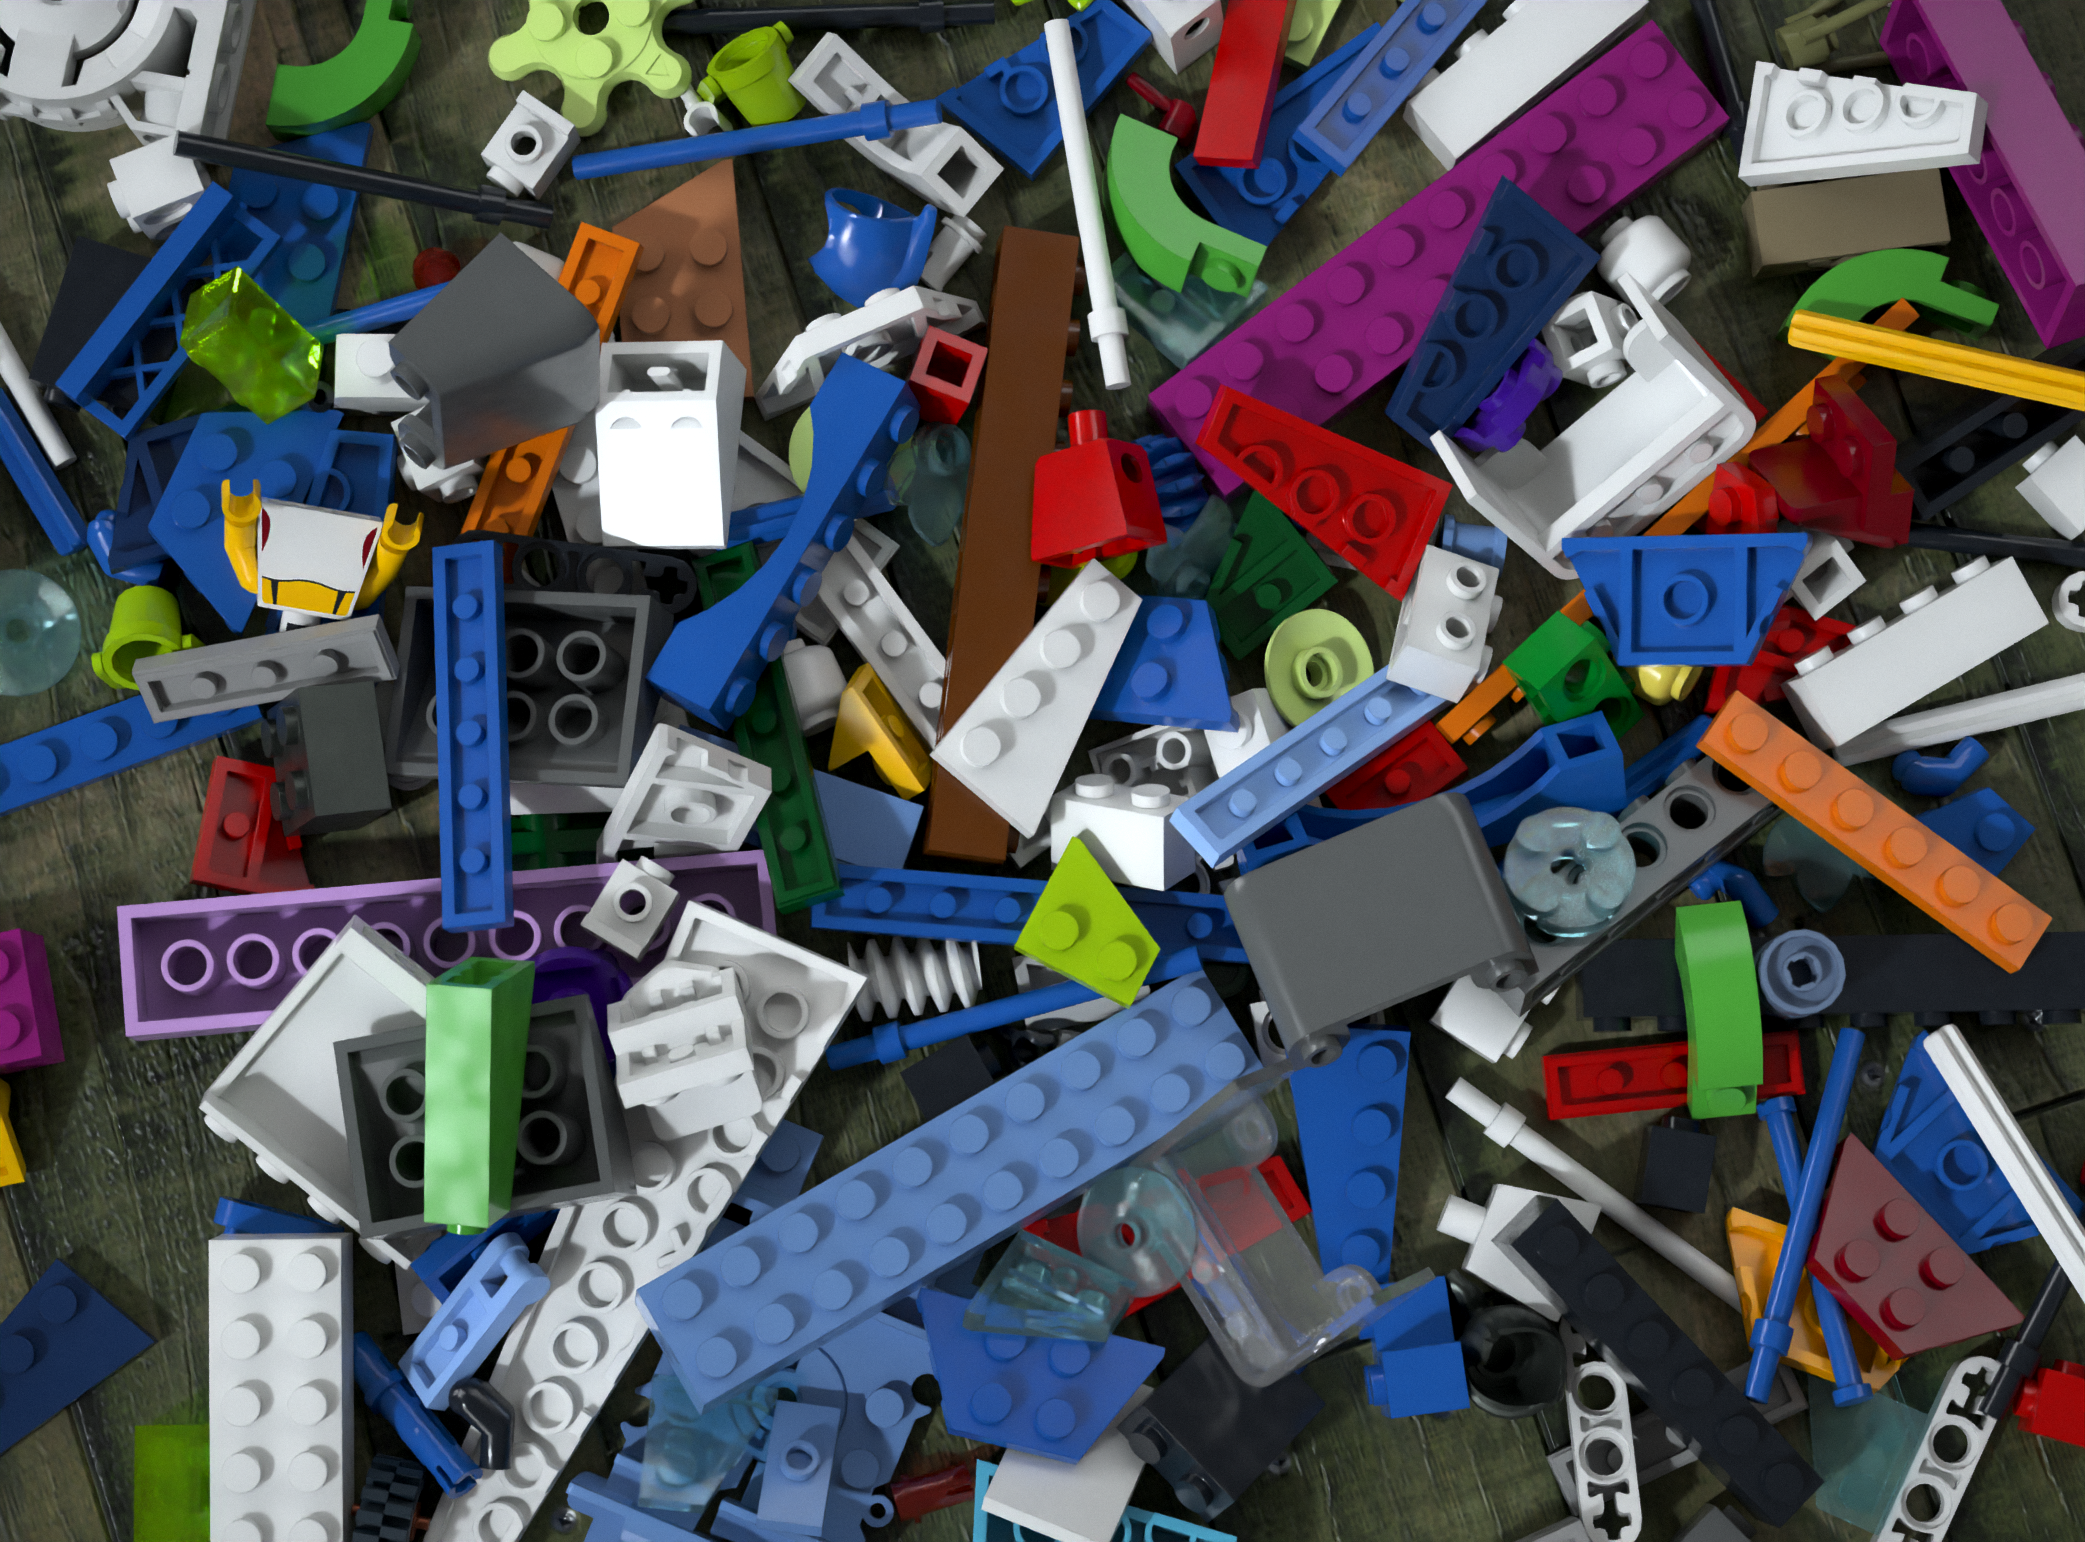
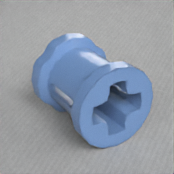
(1474, 542)

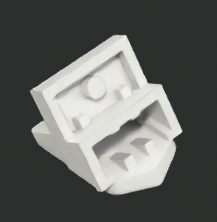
(685, 1049)

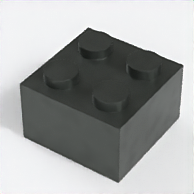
(326, 759)

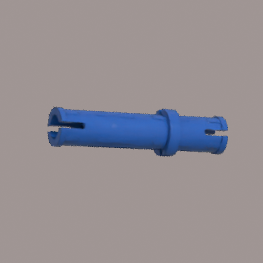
(393, 1396)

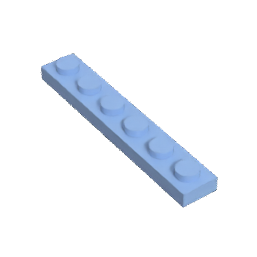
(1302, 765)

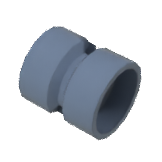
(1798, 974)

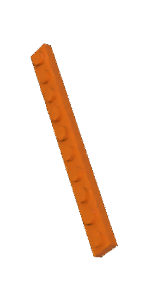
(1472, 714)

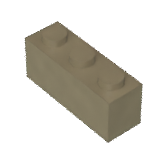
(1842, 218)

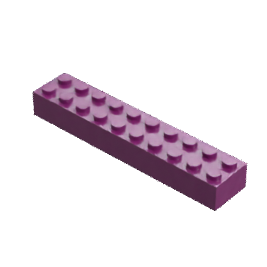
(1366, 308)

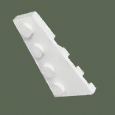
(1839, 127)
(1034, 708)

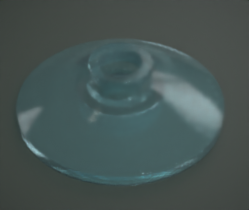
(53, 638)
(1161, 1221)

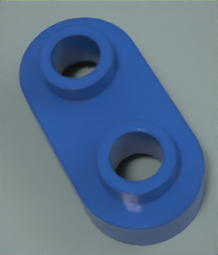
(249, 1217)

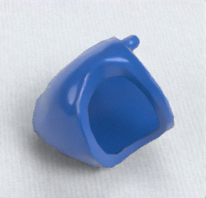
(873, 248)

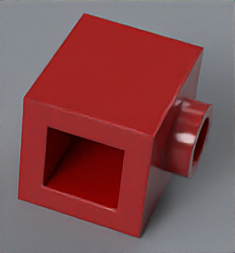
(944, 374)
(2053, 1403)

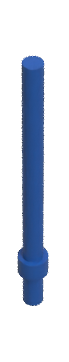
(873, 120)
(893, 1041)
(1772, 1335)

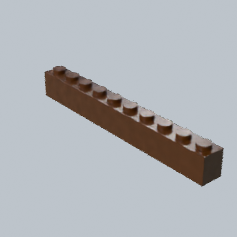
(995, 576)

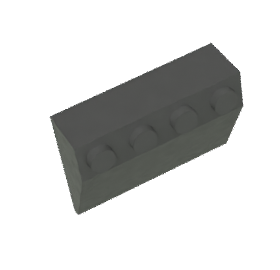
(571, 686)
(569, 1131)

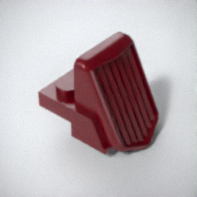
(1842, 474)

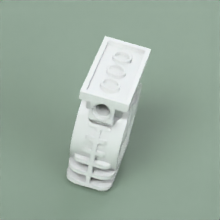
(135, 73)

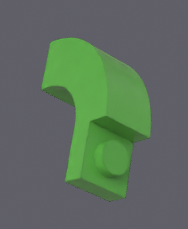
(351, 84)
(1159, 227)
(1880, 278)
(1720, 1009)

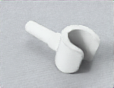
(702, 115)

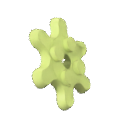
(594, 64)

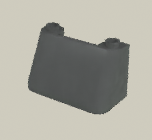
(497, 358)
(1377, 923)

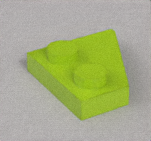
(1088, 930)

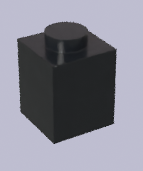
(951, 1076)
(1675, 1166)

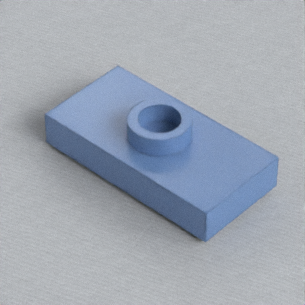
(798, 1468)

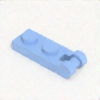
(473, 1319)

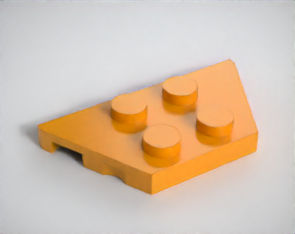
(1754, 1254)

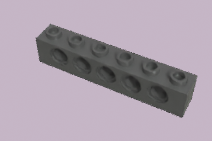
(1677, 860)

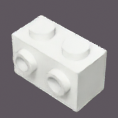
(1445, 625)
(1123, 830)

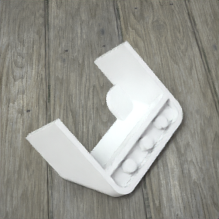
(1622, 456)

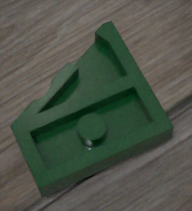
(1264, 577)

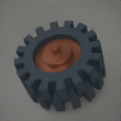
(392, 1501)

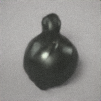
(1534, 1349)

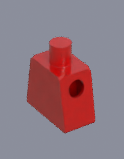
(1093, 498)

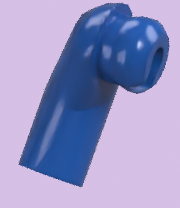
(100, 538)
(1938, 775)
(1739, 885)

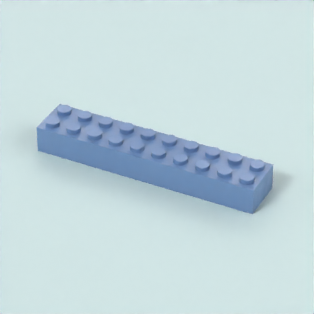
(942, 1192)

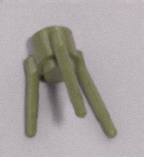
(1810, 39)

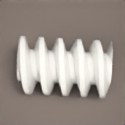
(917, 976)

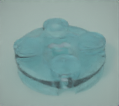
(1578, 835)

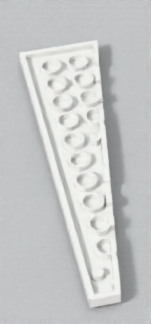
(586, 1329)

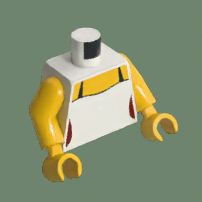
(312, 556)

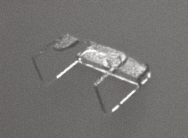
(1251, 1267)

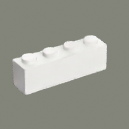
(1512, 70)
(1914, 652)

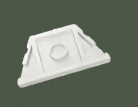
(877, 334)
(685, 799)

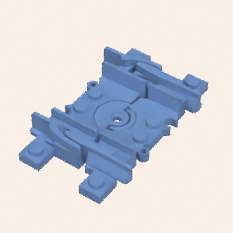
(861, 1371)

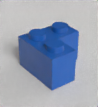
(1416, 1357)

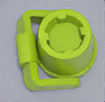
(755, 76)
(142, 626)

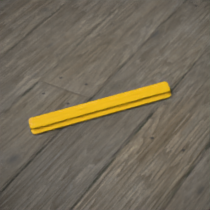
(1938, 359)

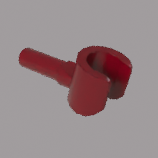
(1178, 116)

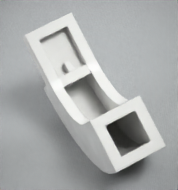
(931, 160)

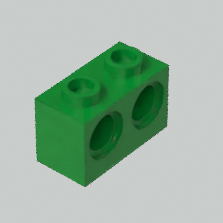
(1570, 676)

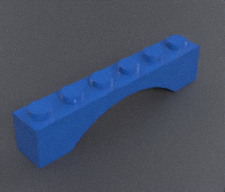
(721, 652)
(1556, 767)

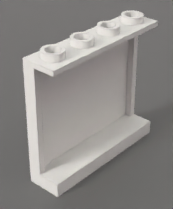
(285, 1084)

